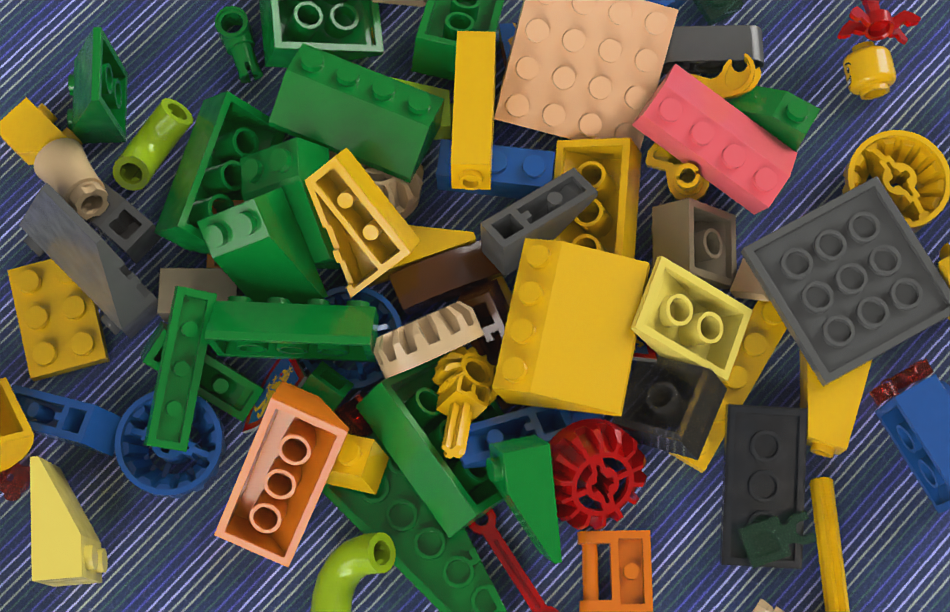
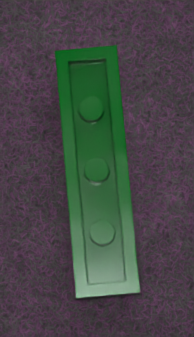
(180, 369)

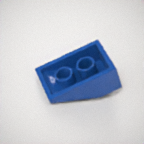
(921, 431)

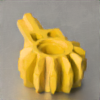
(463, 393)

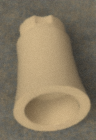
(72, 176)

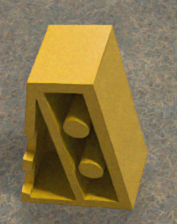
(360, 221)

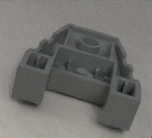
(89, 262)

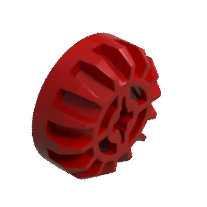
(579, 462)

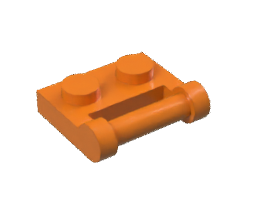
(628, 571)

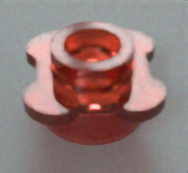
(13, 489)

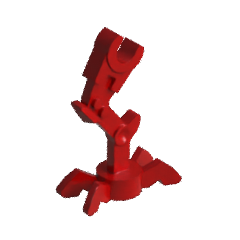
(877, 23)

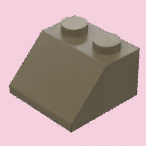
(696, 239)

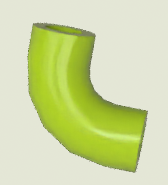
(152, 144)
(347, 566)

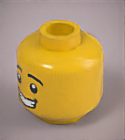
(869, 70)

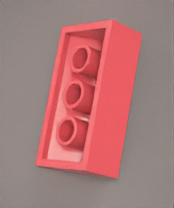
(717, 139)

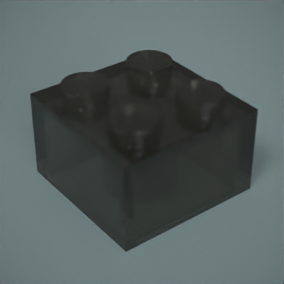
(671, 405)

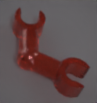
(890, 386)

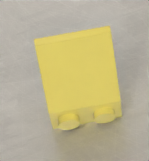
(690, 319)
(62, 538)

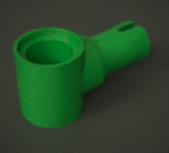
(240, 43)

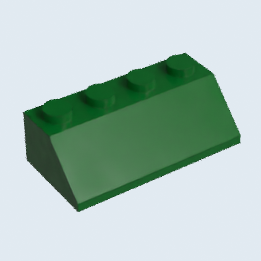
(359, 109)
(211, 167)
(293, 330)

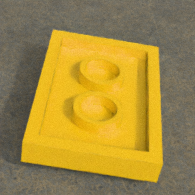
(55, 321)

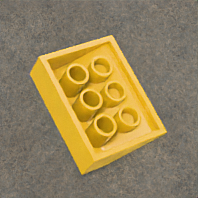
(570, 328)

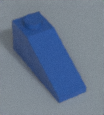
(69, 420)
(517, 424)

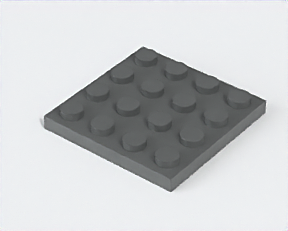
(849, 280)

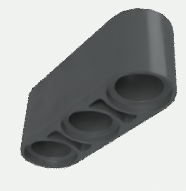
(709, 48)

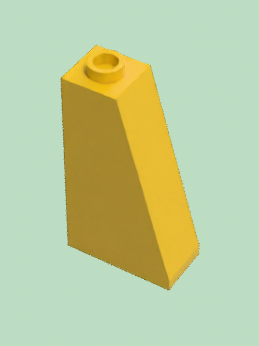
(473, 110)
(831, 408)

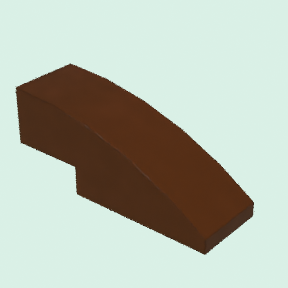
(442, 277)

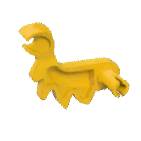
(684, 177)

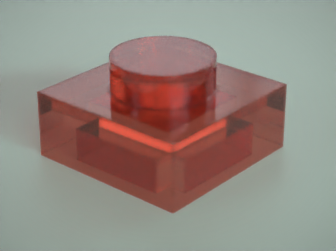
(353, 419)

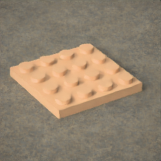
(584, 66)

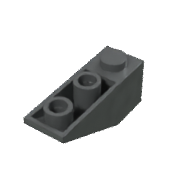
(125, 227)

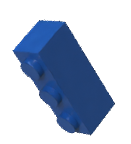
(513, 174)

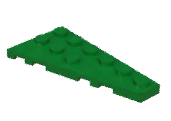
(438, 566)

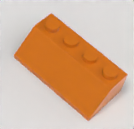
(283, 474)

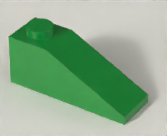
(778, 113)
(219, 381)
(525, 480)

